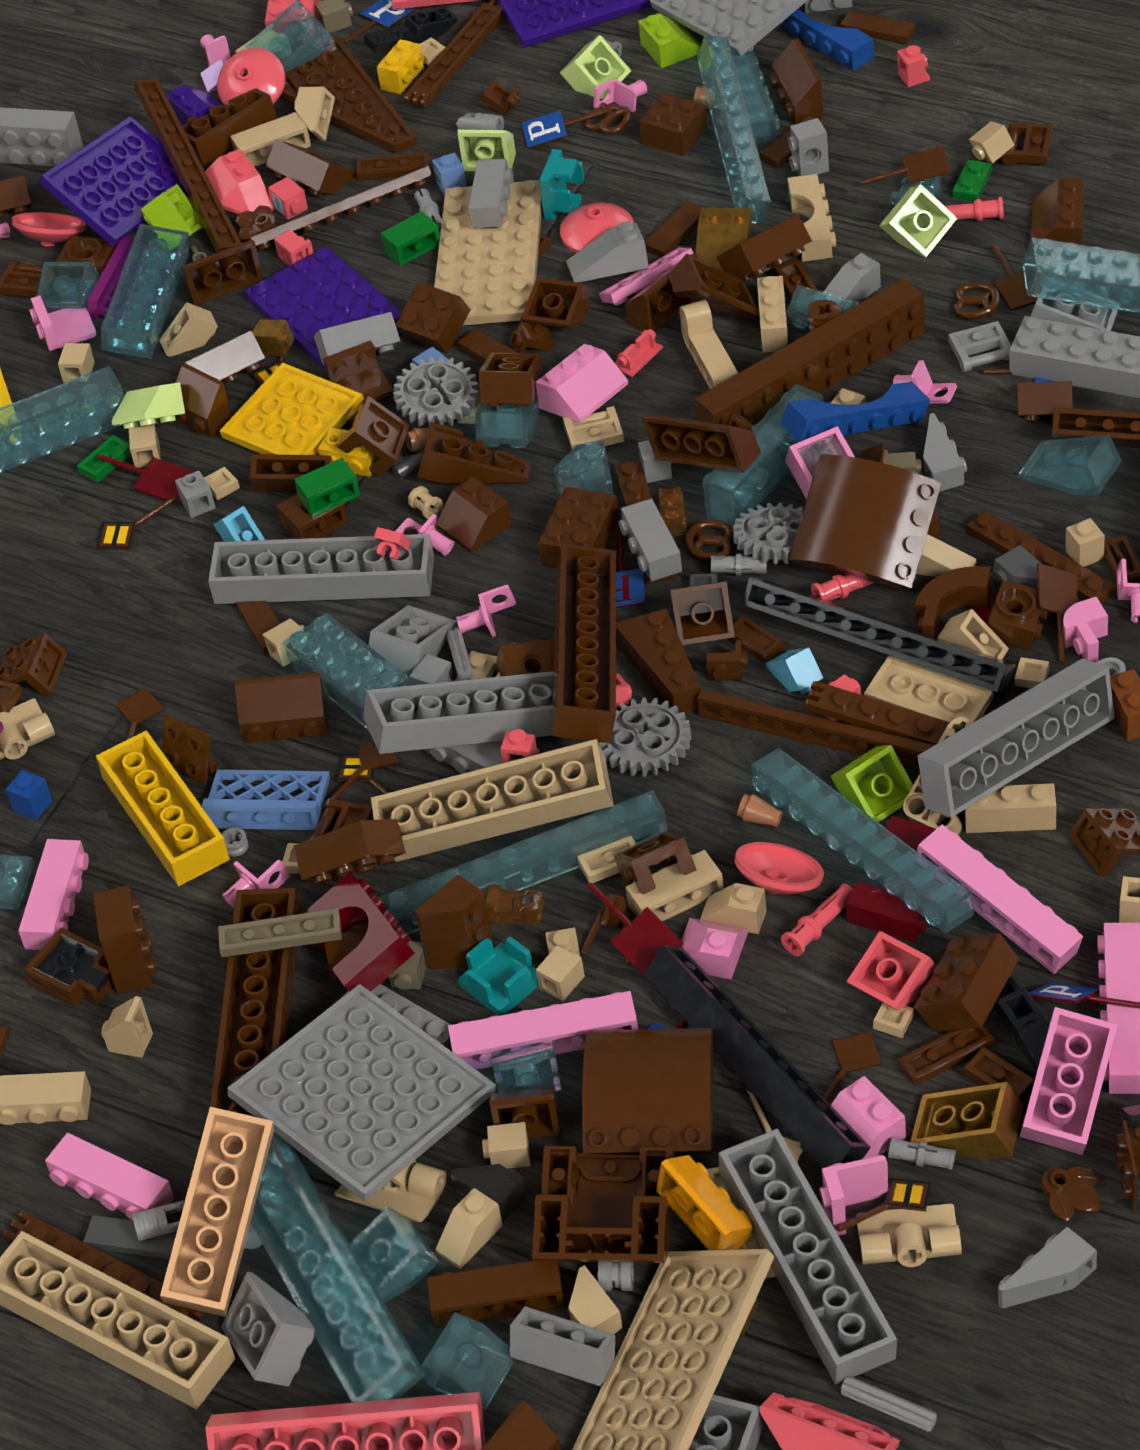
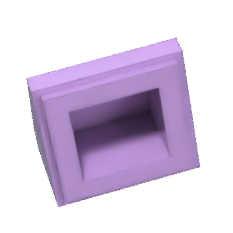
(211, 75)

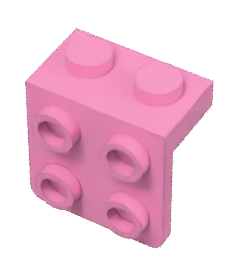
(61, 325)
(852, 1184)

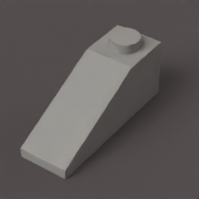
(856, 279)

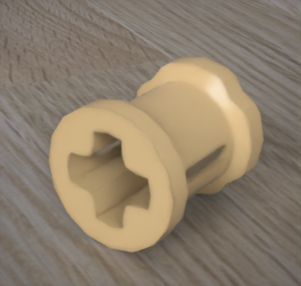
(425, 502)

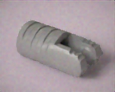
(480, 122)
(154, 1221)

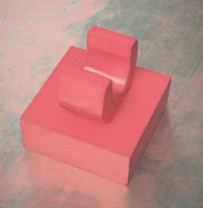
(392, 540)

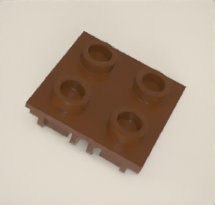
(188, 749)
(1129, 1161)

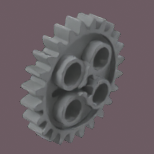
(436, 392)
(767, 532)
(647, 737)

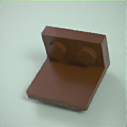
(358, 371)
(34, 660)
(1105, 836)

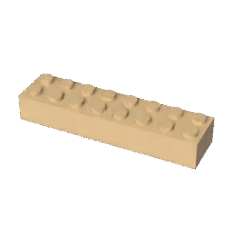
(498, 799)
(112, 1320)

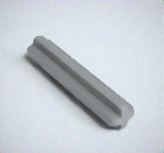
(459, 654)
(888, 1403)

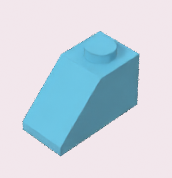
(238, 527)
(795, 669)

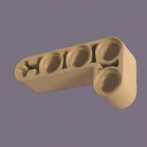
(705, 344)
(915, 797)

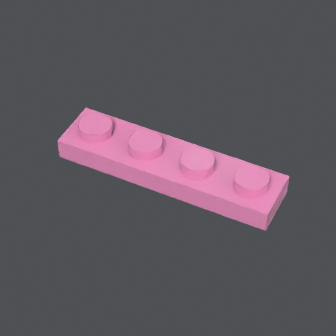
(639, 280)

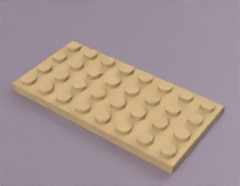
(490, 265)
(675, 1351)

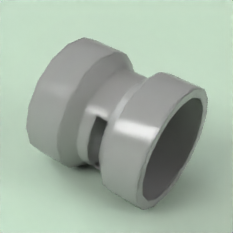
(616, 1275)

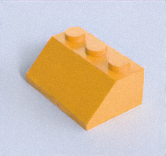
(703, 1204)

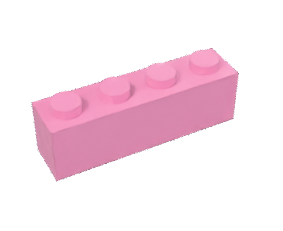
(53, 892)
(106, 1177)

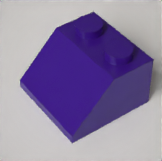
(189, 102)

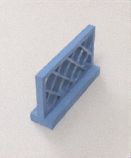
(267, 811)

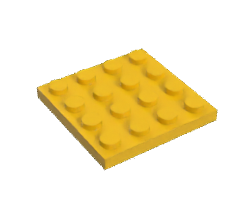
(290, 413)

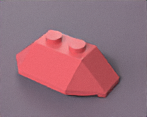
(237, 183)
(811, 1426)

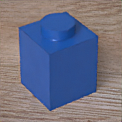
(29, 795)

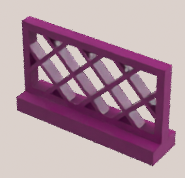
(107, 283)

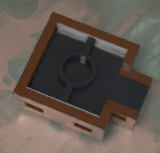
(71, 969)

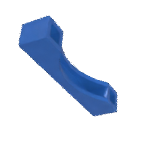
(844, 45)
(899, 406)

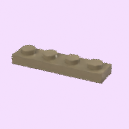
(279, 932)

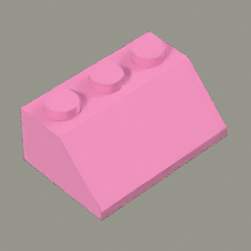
(580, 384)

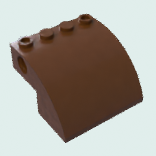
(865, 520)
(648, 1090)
(602, 1207)

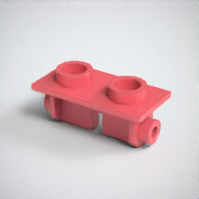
(638, 354)

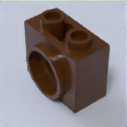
(87, 250)
(302, 525)
(1017, 615)
(521, 657)

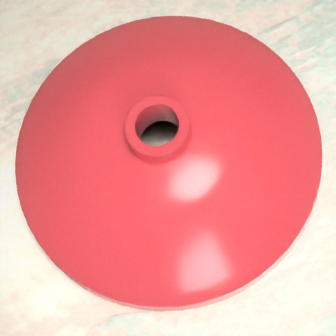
(263, 70)
(590, 222)
(48, 226)
(778, 868)

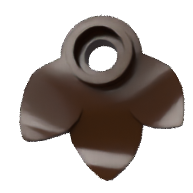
(254, 222)
(1074, 1194)

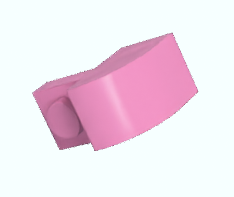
(1083, 625)

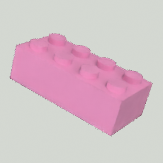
(1068, 1081)

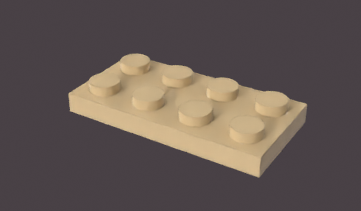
(928, 691)

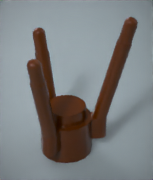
(606, 916)

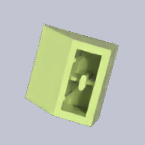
(149, 405)

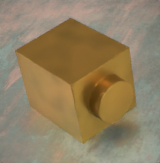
(273, 337)

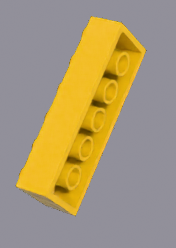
(162, 808)

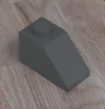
(1016, 567)

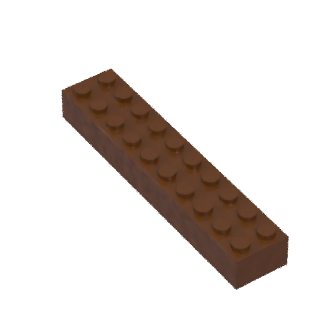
(821, 356)
(585, 644)
(255, 996)

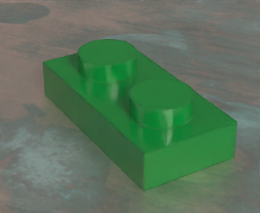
(972, 180)
(97, 469)

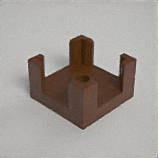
(377, 431)
(663, 847)

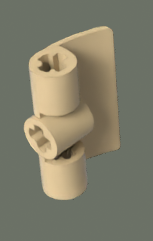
(23, 728)
(409, 1193)
(909, 1235)

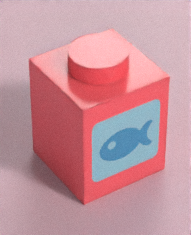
(288, 198)

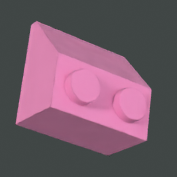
(870, 1115)

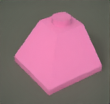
(714, 946)

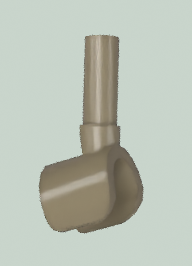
(196, 254)

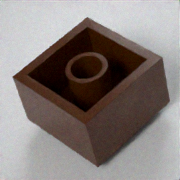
(673, 124)
(432, 317)

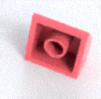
(892, 972)

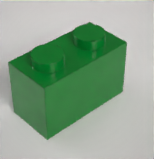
(410, 238)
(327, 487)

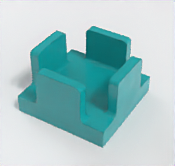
(553, 184)
(499, 975)

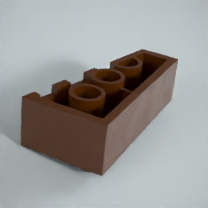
(212, 132)
(659, 655)

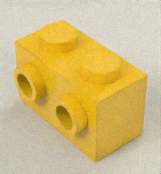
(400, 66)
(358, 459)

